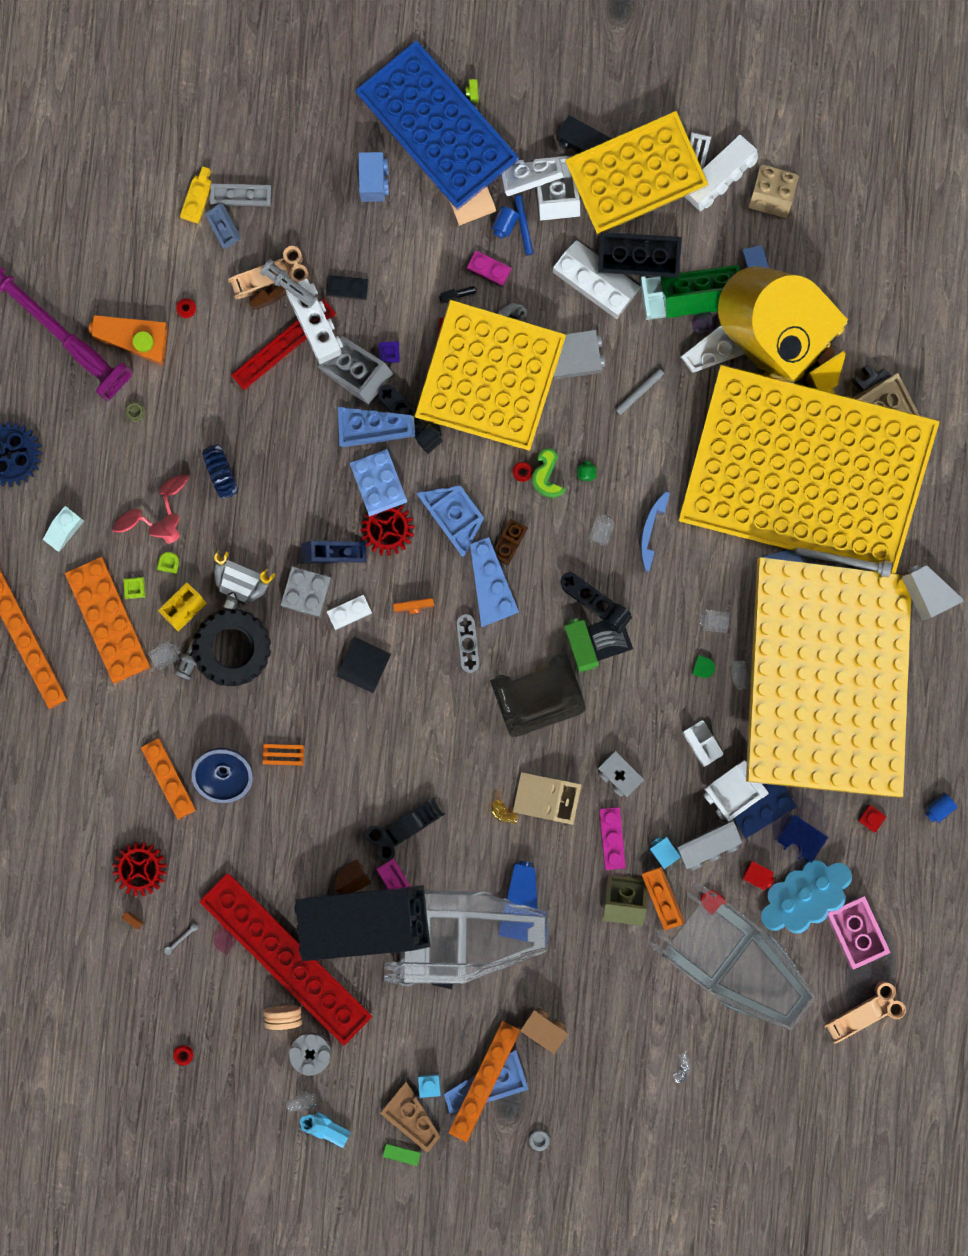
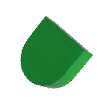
(703, 667)

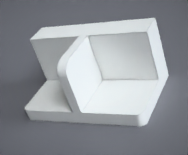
(703, 743)

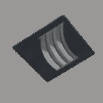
(607, 641)

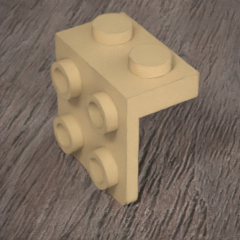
(774, 191)

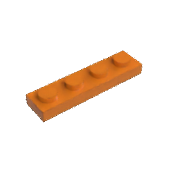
(168, 778)

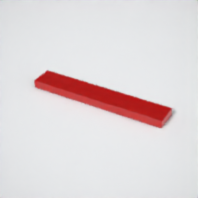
(275, 351)

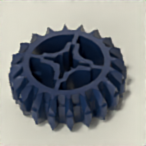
(220, 471)

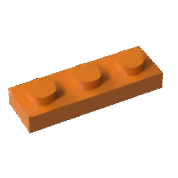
(663, 898)

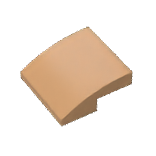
(477, 207)

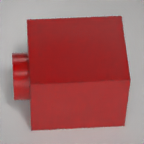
(758, 876)

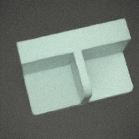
(652, 298)

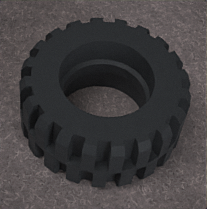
(257, 637)

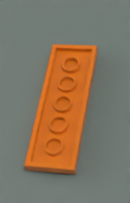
(107, 620)

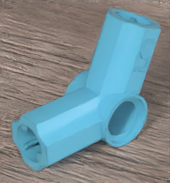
(323, 1127)

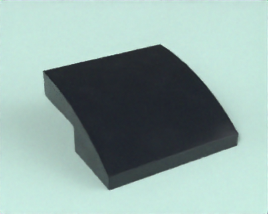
(364, 665)

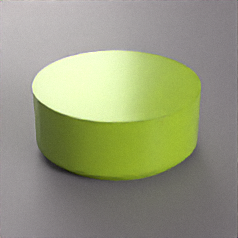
(143, 342)

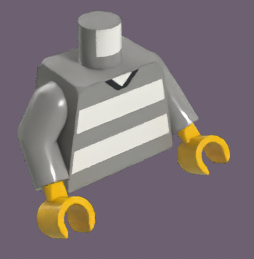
(238, 581)

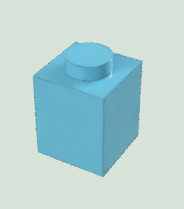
(664, 851)
(429, 1085)

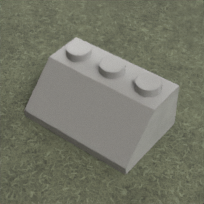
(709, 845)

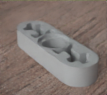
(475, 658)

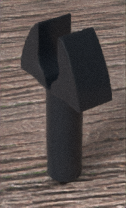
(454, 294)

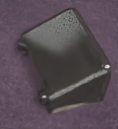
(539, 697)

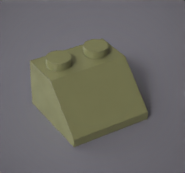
(625, 900)

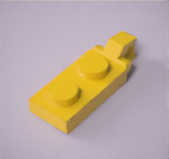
(197, 197)

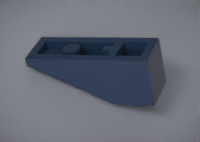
(333, 552)

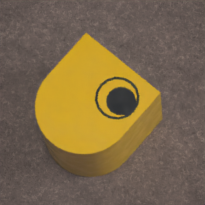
(777, 319)

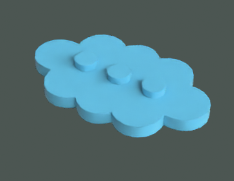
(806, 896)

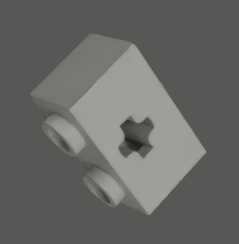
(631, 777)

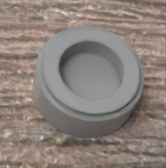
(539, 1140)

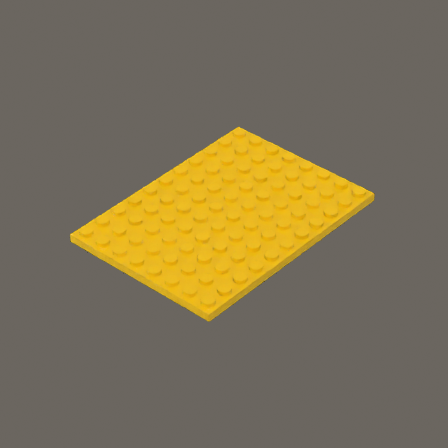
(807, 468)
(829, 679)

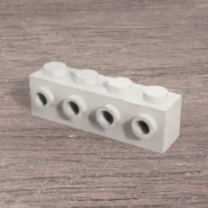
(723, 170)

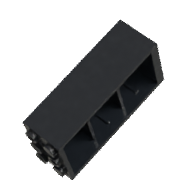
(362, 923)

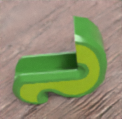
(542, 474)

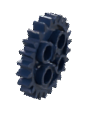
(14, 472)

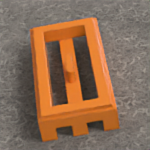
(274, 754)

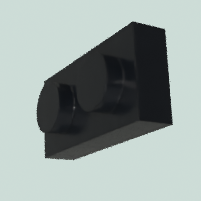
(347, 287)

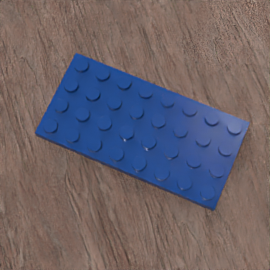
(437, 125)

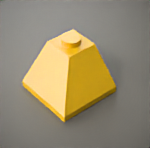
(827, 375)

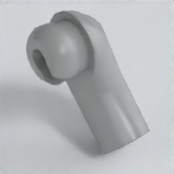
(514, 310)

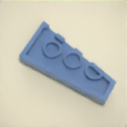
(367, 427)

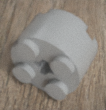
(310, 1065)

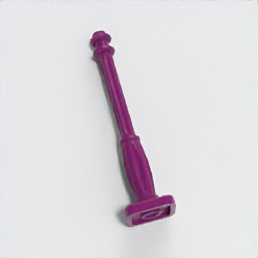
(110, 378)

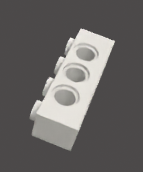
(323, 350)

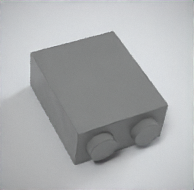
(580, 355)

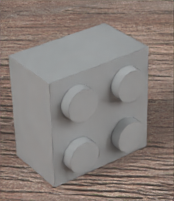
(306, 592)

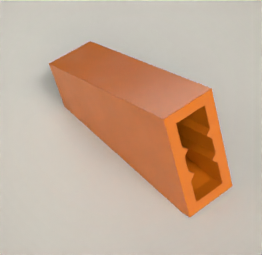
(121, 331)

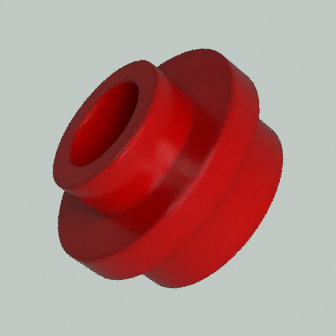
(186, 314)
(522, 465)
(176, 1055)

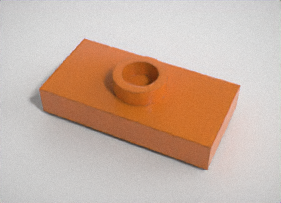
(413, 606)

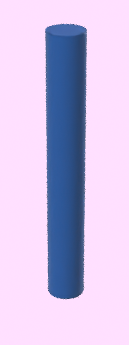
(523, 225)

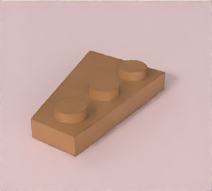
(410, 1118)

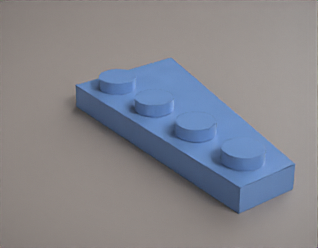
(492, 588)
(509, 1083)

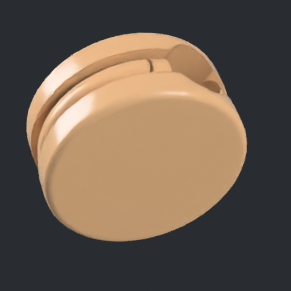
(282, 1017)

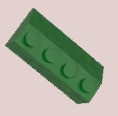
(695, 290)

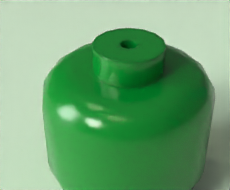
(586, 471)

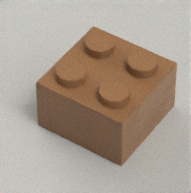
(544, 1030)

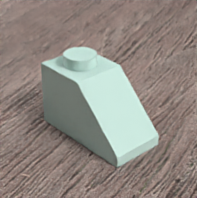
(62, 528)

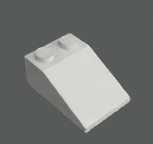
(559, 197)

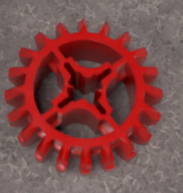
(402, 537)
(146, 876)

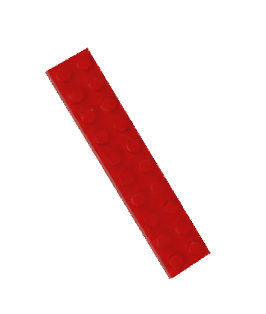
(280, 956)

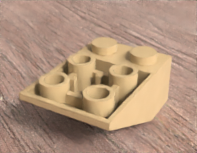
(547, 798)

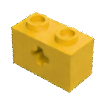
(182, 606)

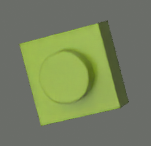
(472, 91)

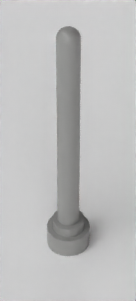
(882, 568)

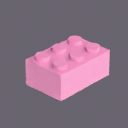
(858, 932)

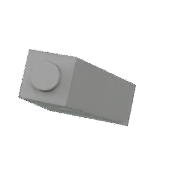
(929, 592)

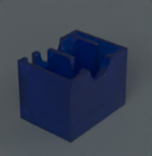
(803, 835)

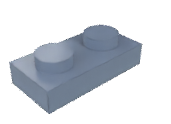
(223, 226)

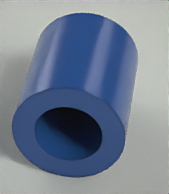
(504, 222)
(940, 808)

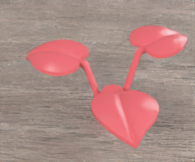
(164, 528)

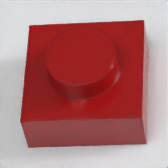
(872, 818)

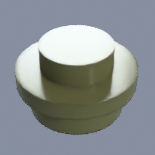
(135, 411)

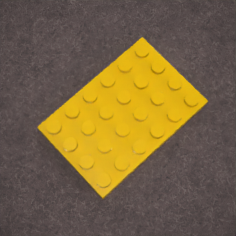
(636, 172)

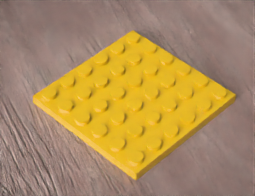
(489, 375)

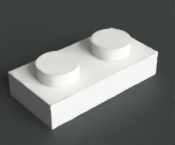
(349, 612)

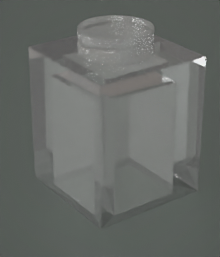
(602, 530)
(714, 621)
(165, 655)

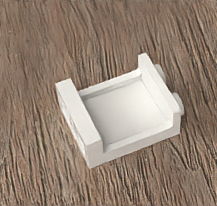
(732, 792)

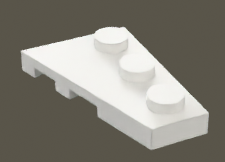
(531, 174)
(711, 351)

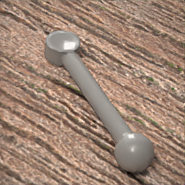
(168, 950)

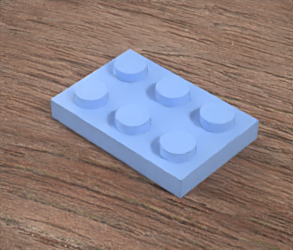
(378, 482)

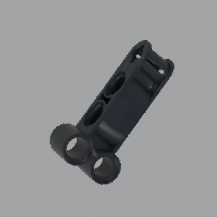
(425, 433)
(615, 615)
(405, 827)

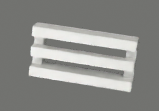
(700, 137)

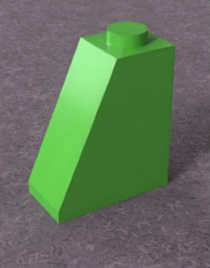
(581, 645)

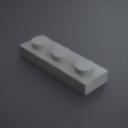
(240, 195)

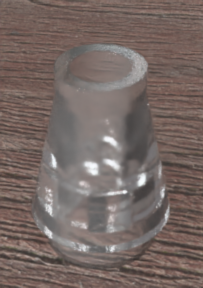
(304, 1101)

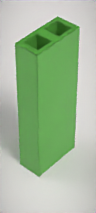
(401, 1154)

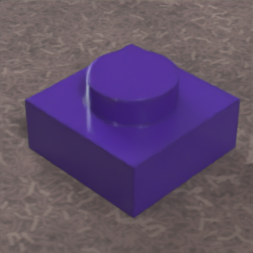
(389, 352)

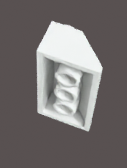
(580, 270)

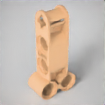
(253, 281)
(865, 1014)

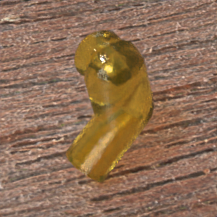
(501, 814)

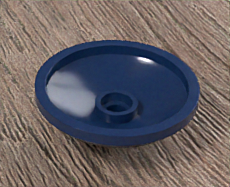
(220, 784)

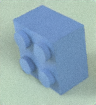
(372, 180)

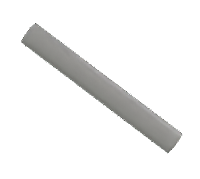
(639, 391)

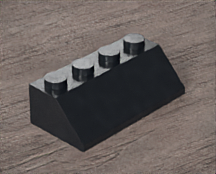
(639, 254)

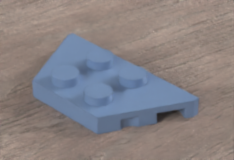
(454, 515)

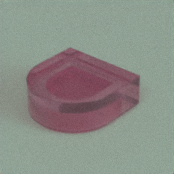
(224, 941)

